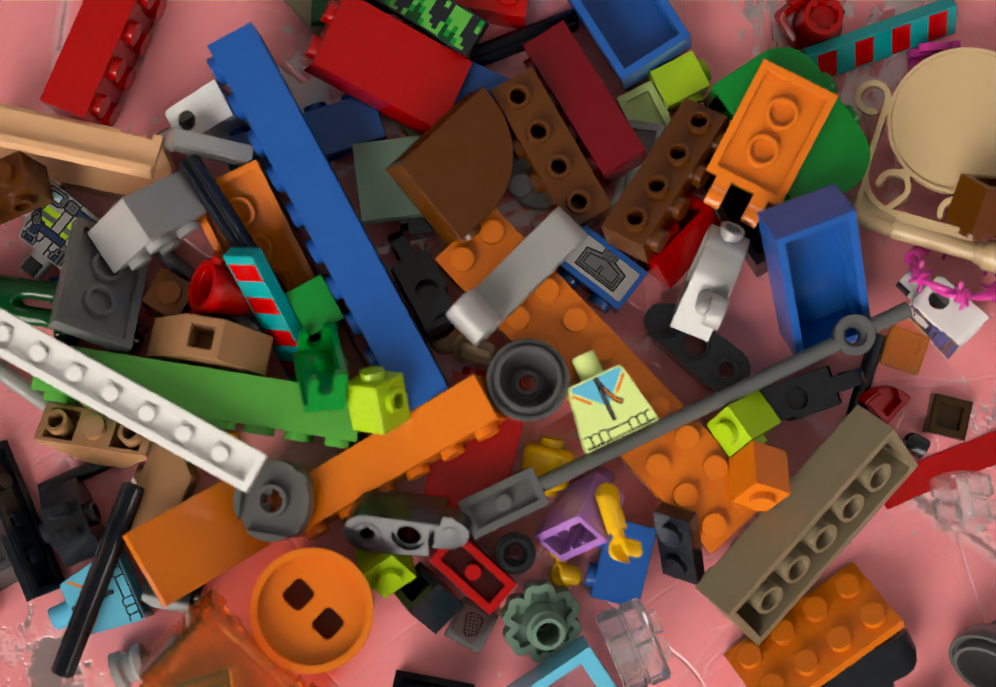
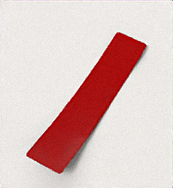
(969, 456)

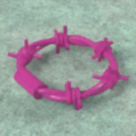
(959, 293)

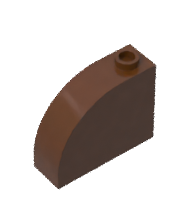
(458, 167)

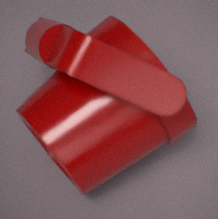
(812, 22)
(215, 289)

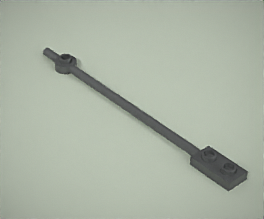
(525, 491)

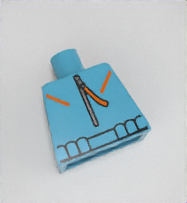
(120, 603)

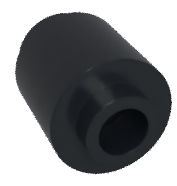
(519, 565)

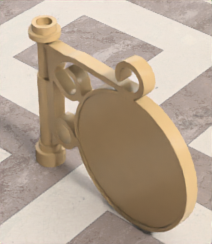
(937, 128)

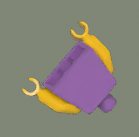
(582, 520)

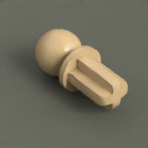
(464, 349)

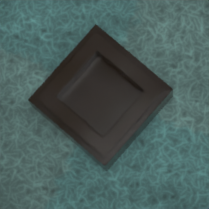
(947, 416)

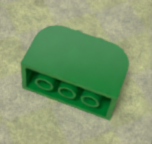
(840, 148)

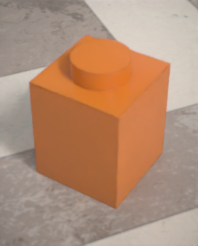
(759, 476)

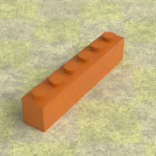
(382, 461)

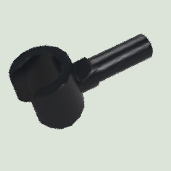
(916, 444)

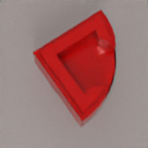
(884, 401)

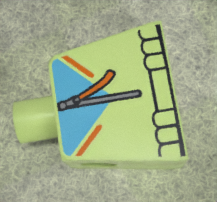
(606, 403)

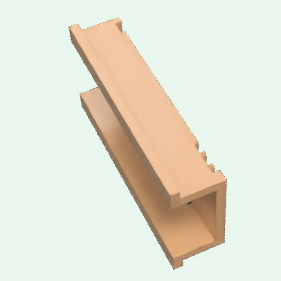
(85, 153)

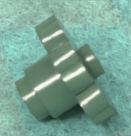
(540, 620)

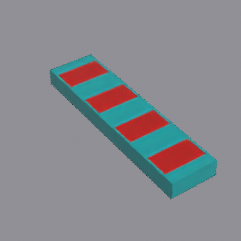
(884, 38)
(266, 302)

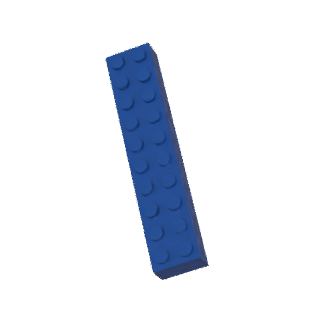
(325, 212)

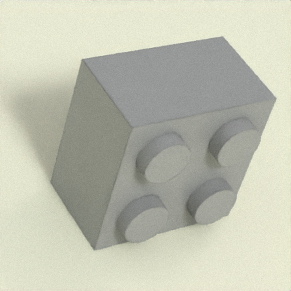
(148, 223)

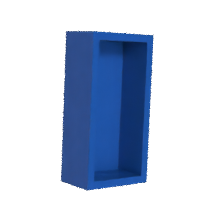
(633, 35)
(814, 265)

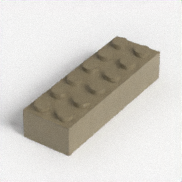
(807, 530)

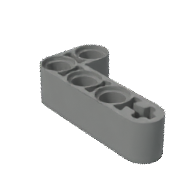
(516, 277)

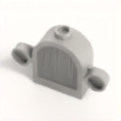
(710, 280)

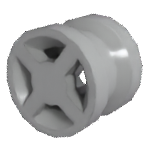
(126, 666)

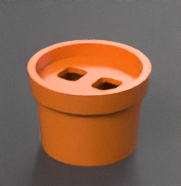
(289, 633)

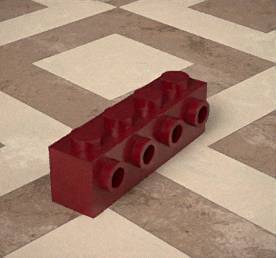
(585, 102)

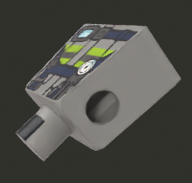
(49, 230)

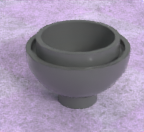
(534, 360)
(975, 655)

